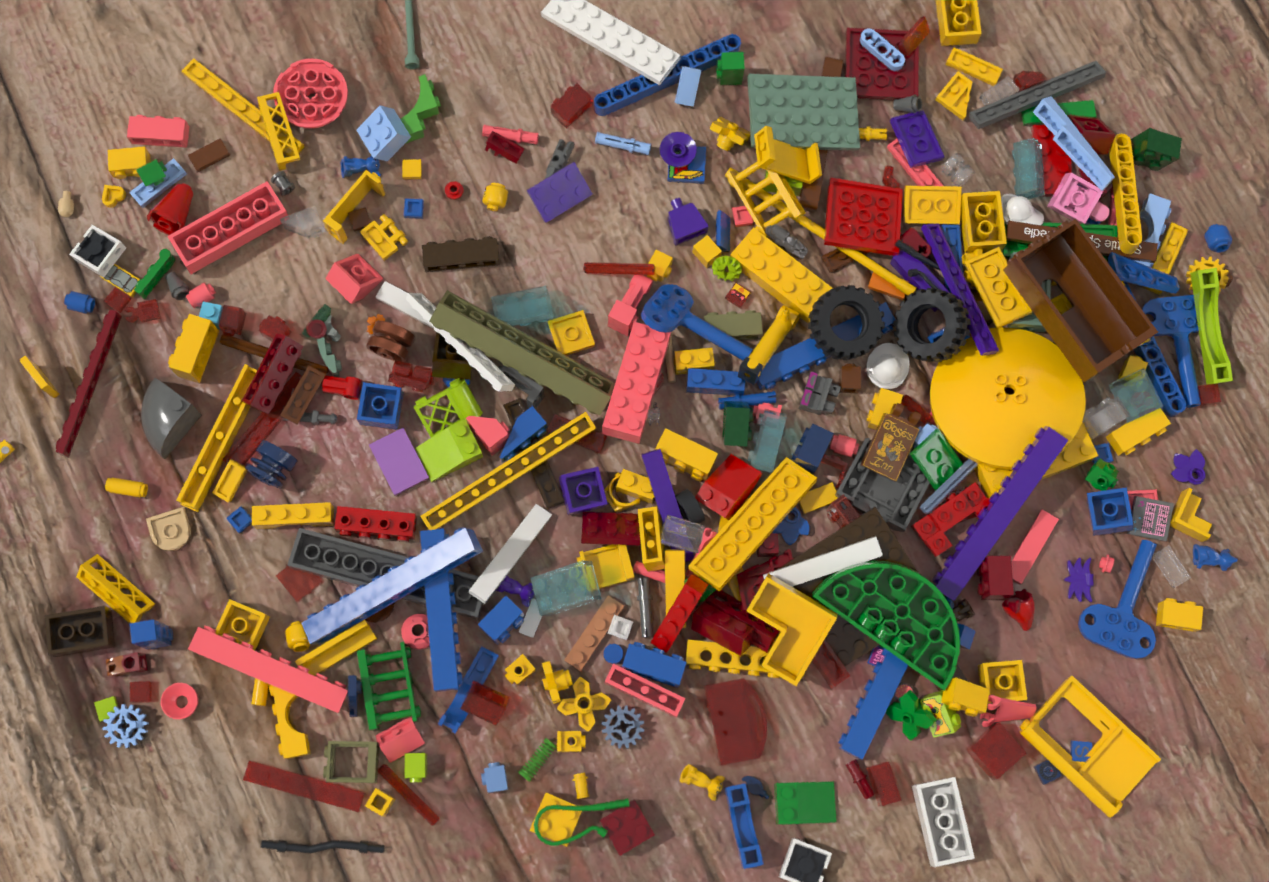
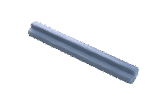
(948, 486)

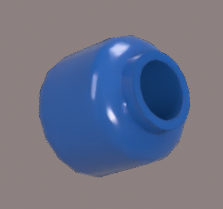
(1218, 238)

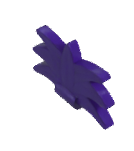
(1079, 579)

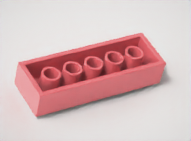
(228, 227)
(636, 383)

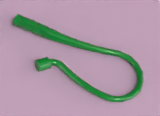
(595, 807)

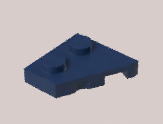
(354, 689)

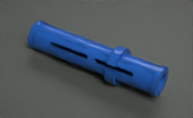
(752, 399)

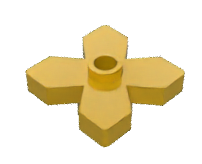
(729, 133)
(555, 681)
(582, 693)

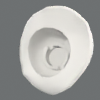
(1020, 210)
(888, 366)

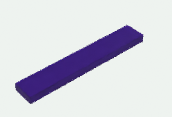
(662, 489)

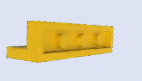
(272, 134)
(110, 591)
(338, 648)

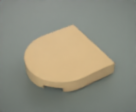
(170, 529)

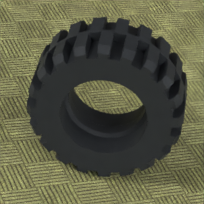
(869, 314)
(908, 321)

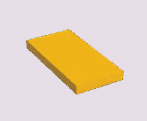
(996, 289)

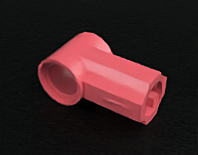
(637, 289)

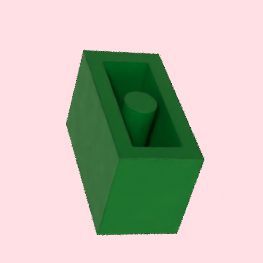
(730, 68)

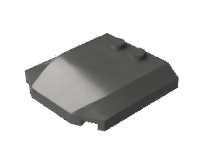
(892, 499)

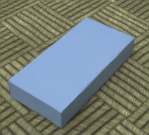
(687, 86)

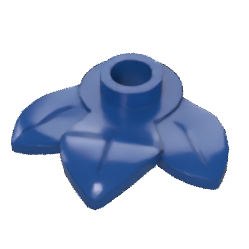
(792, 528)

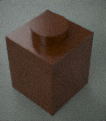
(850, 378)

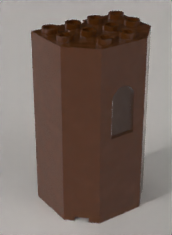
(1104, 314)

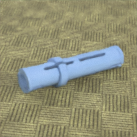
(623, 143)

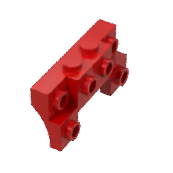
(943, 517)

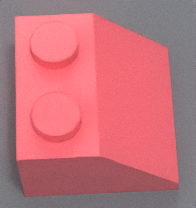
(353, 278)
(489, 432)

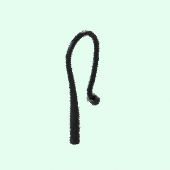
(913, 253)

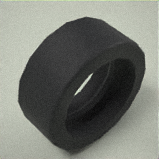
(689, 507)

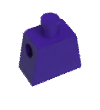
(685, 222)

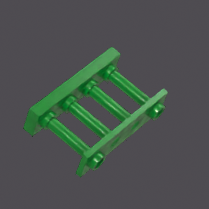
(369, 679)

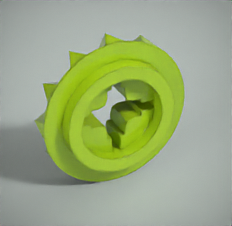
(733, 266)

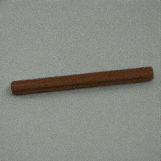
(261, 351)

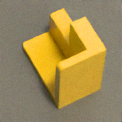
(1184, 517)

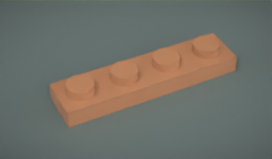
(593, 633)

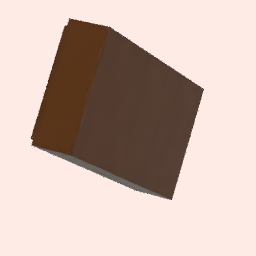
(208, 155)

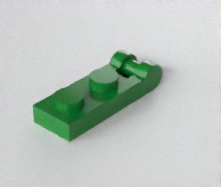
(155, 274)

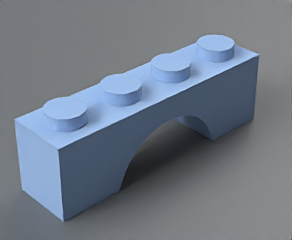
(1154, 212)

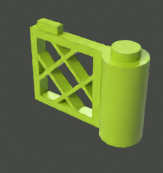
(461, 400)

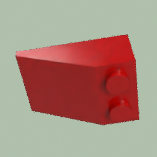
(728, 486)

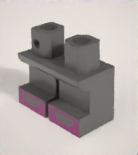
(816, 393)

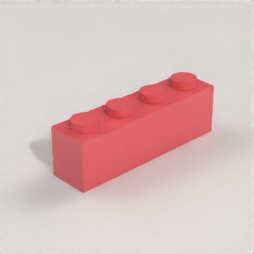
(644, 690)

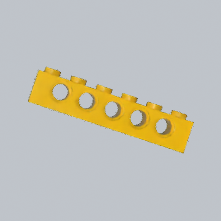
(695, 648)

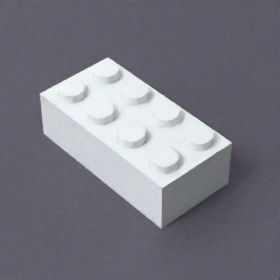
(943, 822)

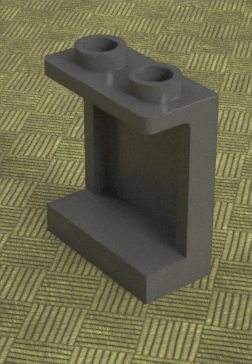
(533, 389)

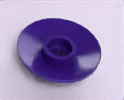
(678, 141)

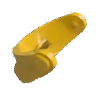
(617, 506)

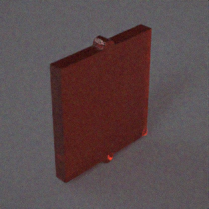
(298, 582)

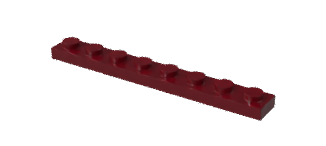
(90, 378)

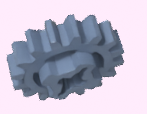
(620, 718)

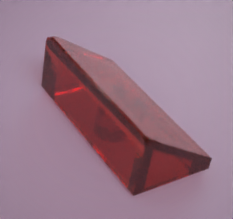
(914, 36)

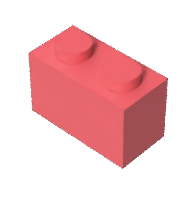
(622, 317)

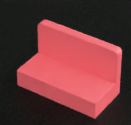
(399, 739)

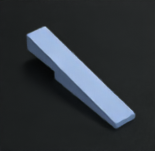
(1073, 142)

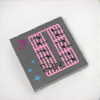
(1151, 518)

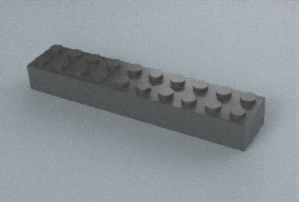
(359, 564)

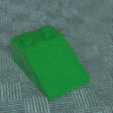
(805, 802)

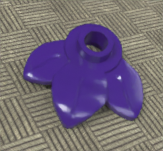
(1188, 465)

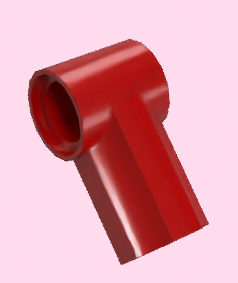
(347, 387)

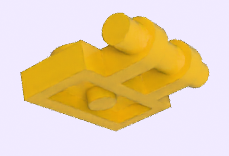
(379, 240)

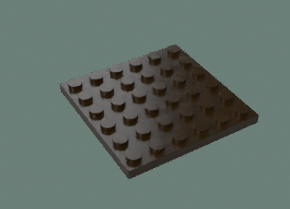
(843, 637)

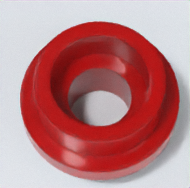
(454, 195)

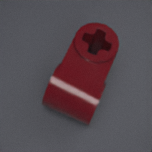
(914, 240)

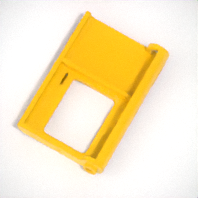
(1115, 760)

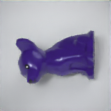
(514, 587)

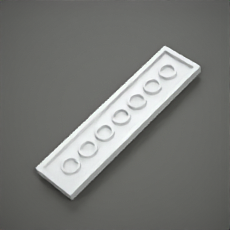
(613, 37)

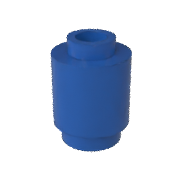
(79, 302)

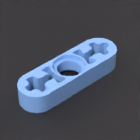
(882, 42)

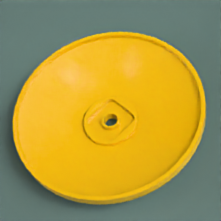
(997, 426)

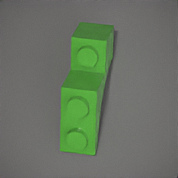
(425, 107)

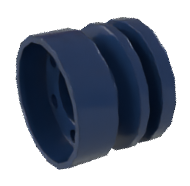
(271, 464)

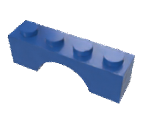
(743, 826)

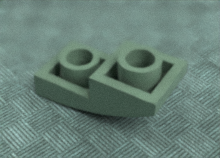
(330, 360)

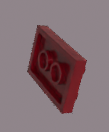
(610, 528)

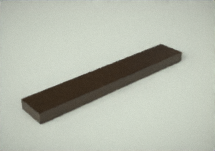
(542, 474)

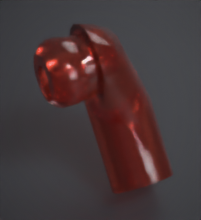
(887, 178)

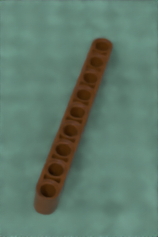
(811, 192)

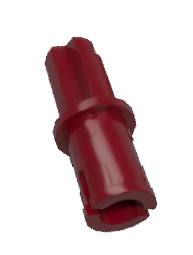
(860, 779)

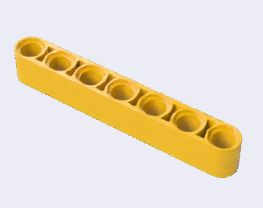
(1125, 204)

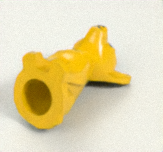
(692, 775)

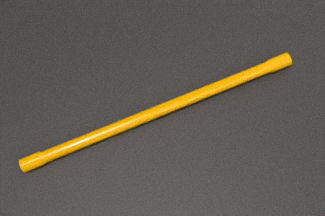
(899, 283)

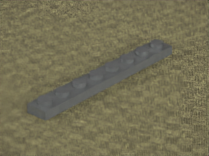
(1032, 96)

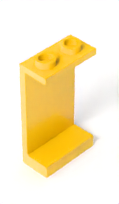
(785, 159)
(349, 202)

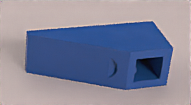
(524, 430)

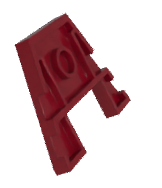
(752, 578)

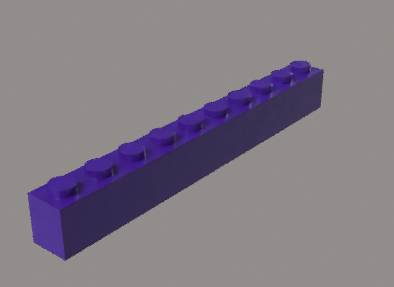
(999, 512)

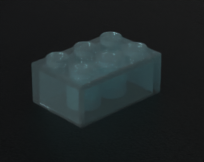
(523, 306)
(566, 588)

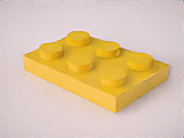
(932, 204)

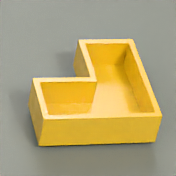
(801, 625)

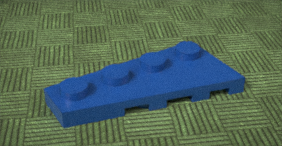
(1142, 275)

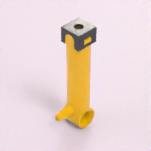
(752, 366)

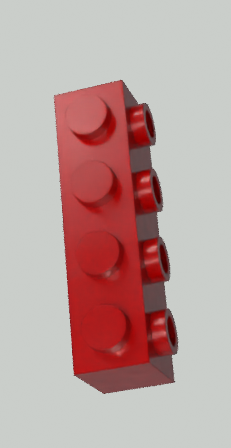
(375, 523)

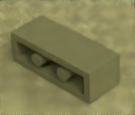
(739, 326)

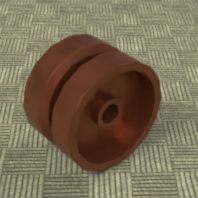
(390, 341)

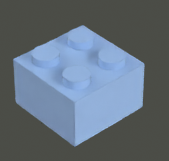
(383, 133)

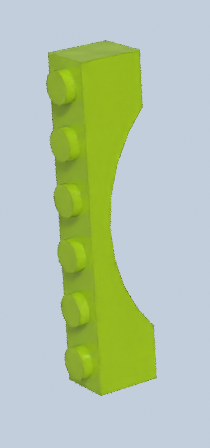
(1215, 359)

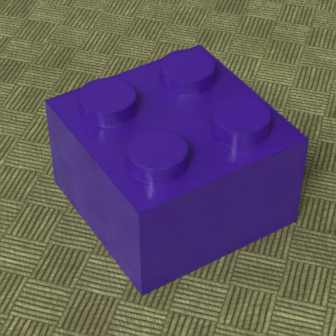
(583, 491)

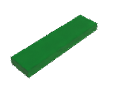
(1079, 108)

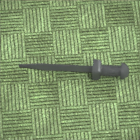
(315, 418)

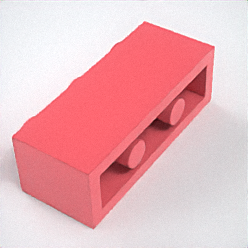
(158, 131)

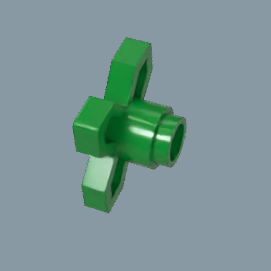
(911, 714)

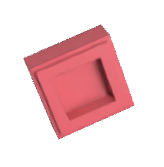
(742, 216)

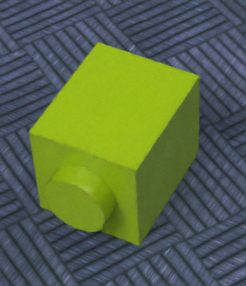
(415, 766)

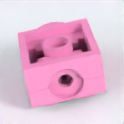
(1078, 201)

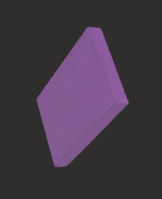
(399, 461)

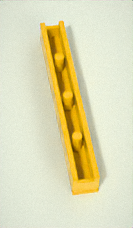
(217, 443)

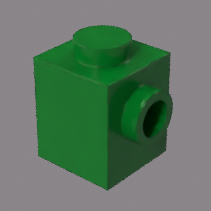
(152, 172)

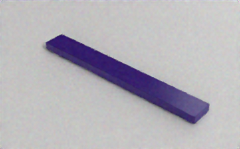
(959, 287)

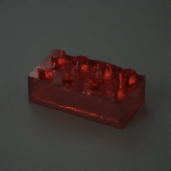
(735, 721)

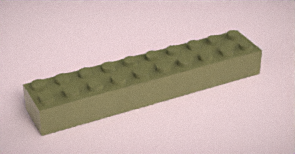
(522, 353)

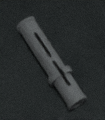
(645, 607)

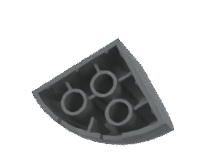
(166, 417)

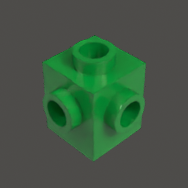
(1102, 475)

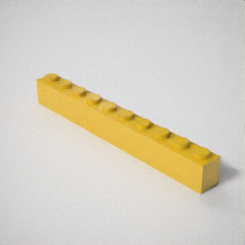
(508, 472)

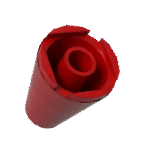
(172, 210)

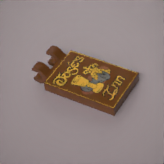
(891, 443)

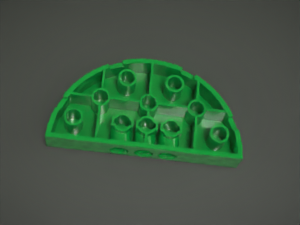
(899, 613)

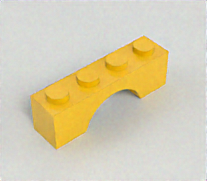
(292, 514)
(292, 743)

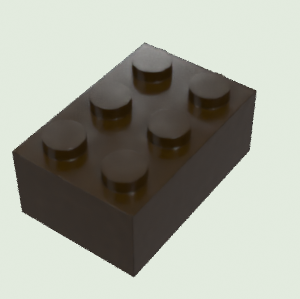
(447, 362)
(79, 631)

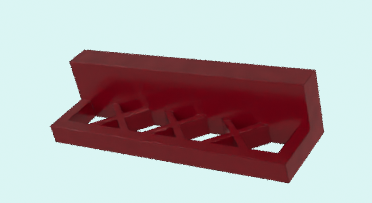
(762, 637)

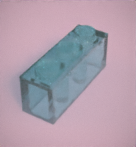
(1028, 168)
(767, 440)

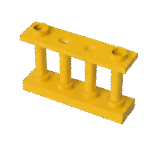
(783, 193)

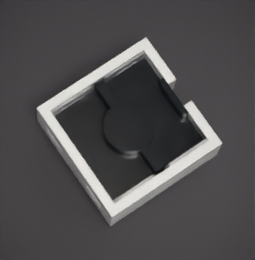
(98, 251)
(804, 862)

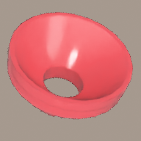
(416, 642)
(170, 697)

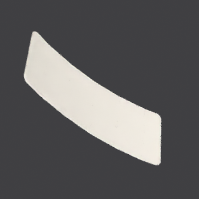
(531, 620)

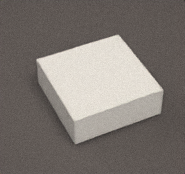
(620, 627)

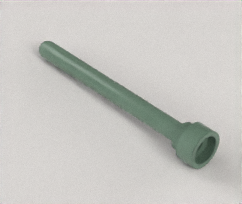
(411, 59)

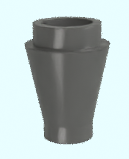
(908, 104)
(177, 286)

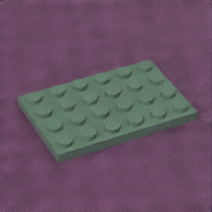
(805, 110)

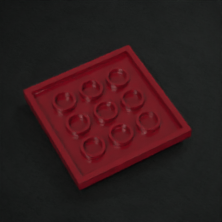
(872, 76)

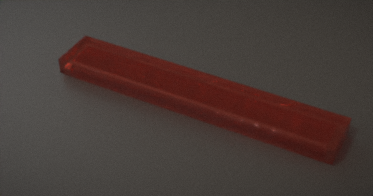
(262, 426)
(304, 786)

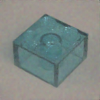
(1136, 394)

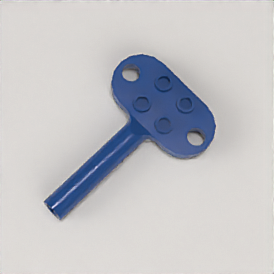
(672, 308)
(1178, 319)
(1118, 627)

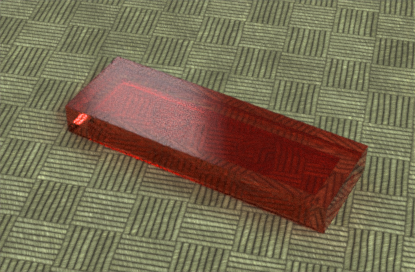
(592, 441)

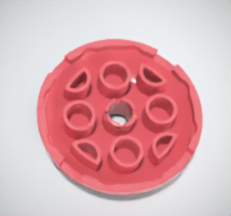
(308, 78)

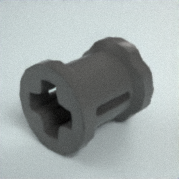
(282, 183)

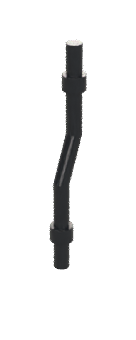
(283, 846)

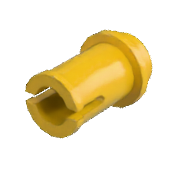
(581, 785)

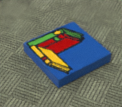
(692, 172)

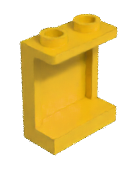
(610, 564)

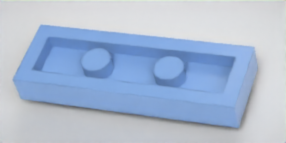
(146, 194)

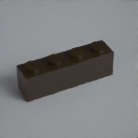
(460, 254)

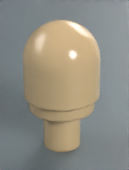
(66, 205)

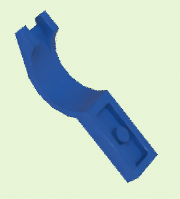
(477, 672)

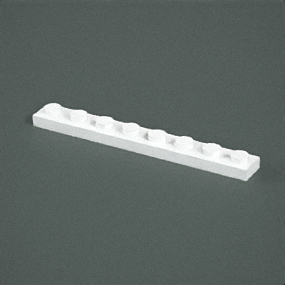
(476, 358)

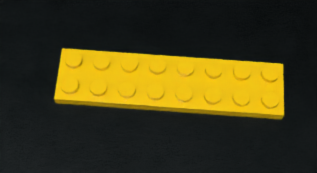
(752, 524)

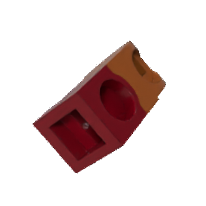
(126, 664)

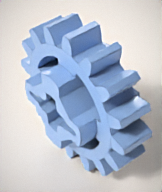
(126, 734)

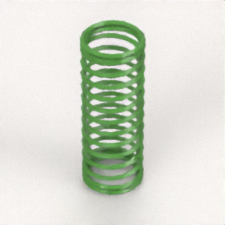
(525, 774)

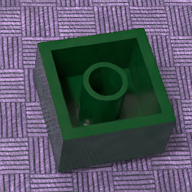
(1155, 149)
(736, 423)

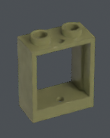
(372, 767)

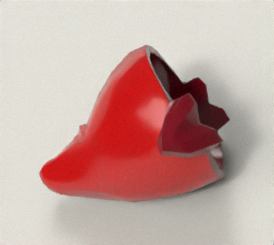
(1020, 608)

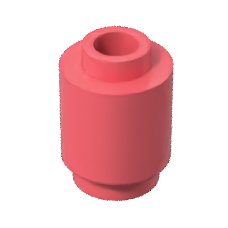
(201, 294)
(844, 445)

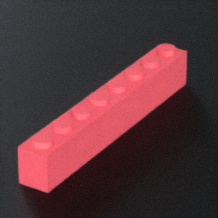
(268, 669)

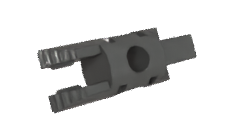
(560, 157)
(786, 241)

